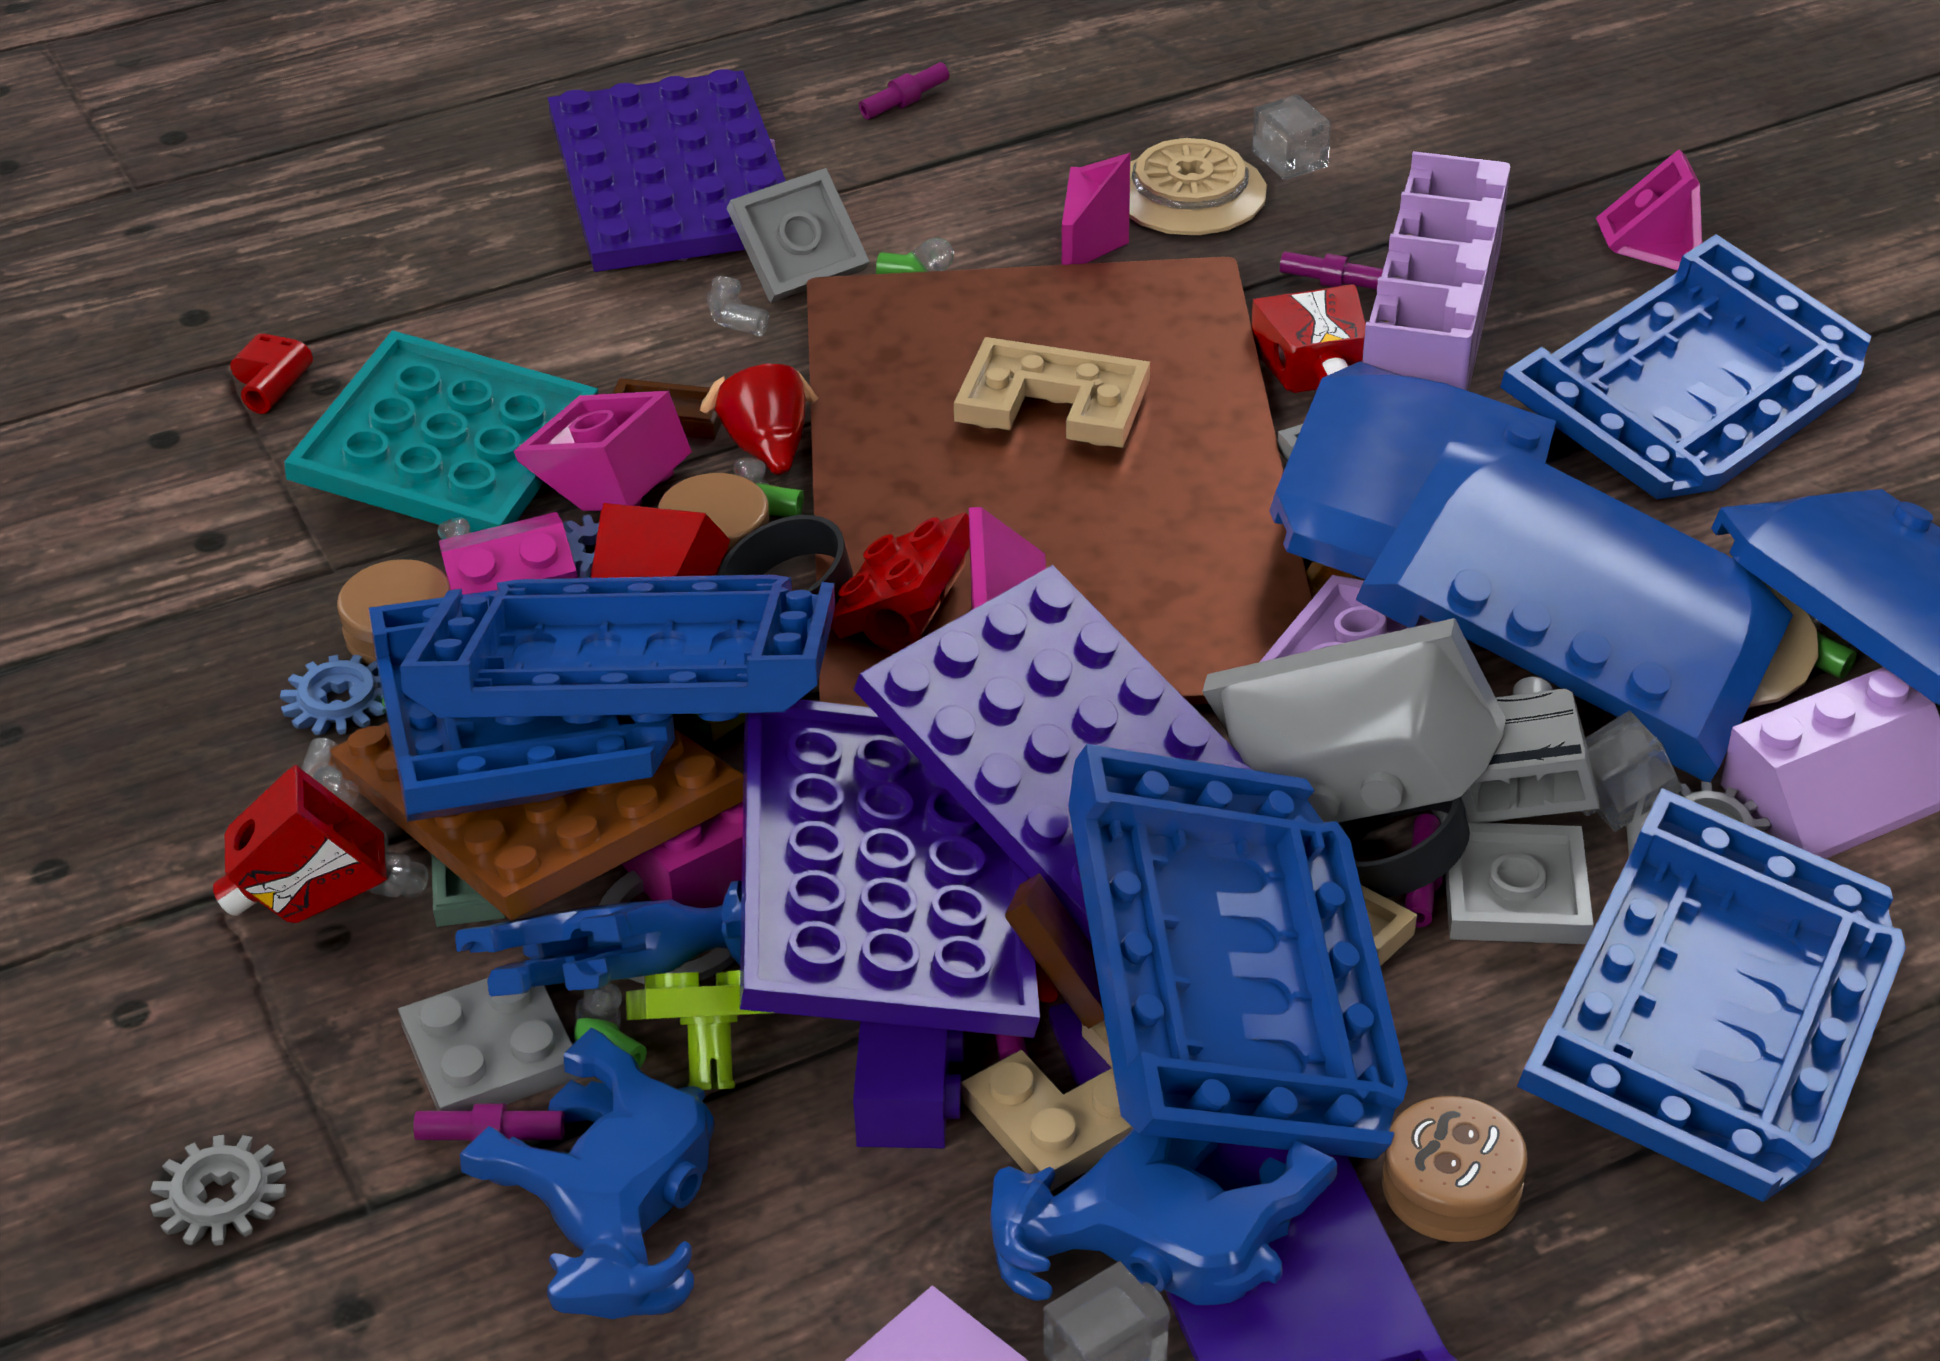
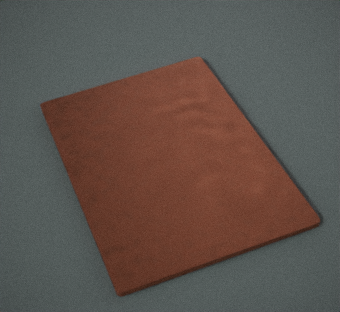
(1153, 533)

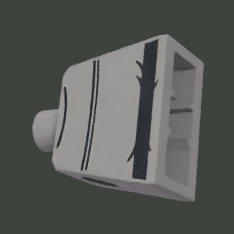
(1539, 761)

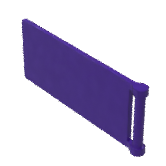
(1340, 1277)

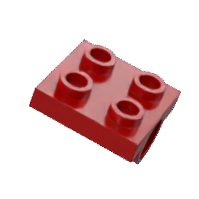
(903, 583)

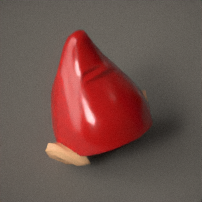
(763, 411)

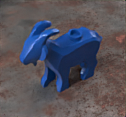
(606, 942)
(613, 1183)
(1156, 1218)

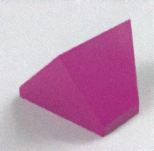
(1096, 210)
(1657, 216)

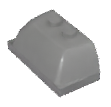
(1366, 720)

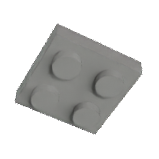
(797, 234)
(1520, 885)
(486, 1046)

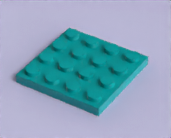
(433, 433)

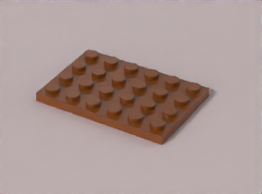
(549, 847)

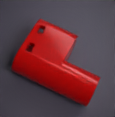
(269, 369)

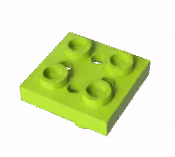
(706, 1013)

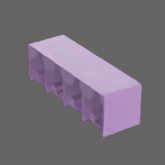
(1439, 269)

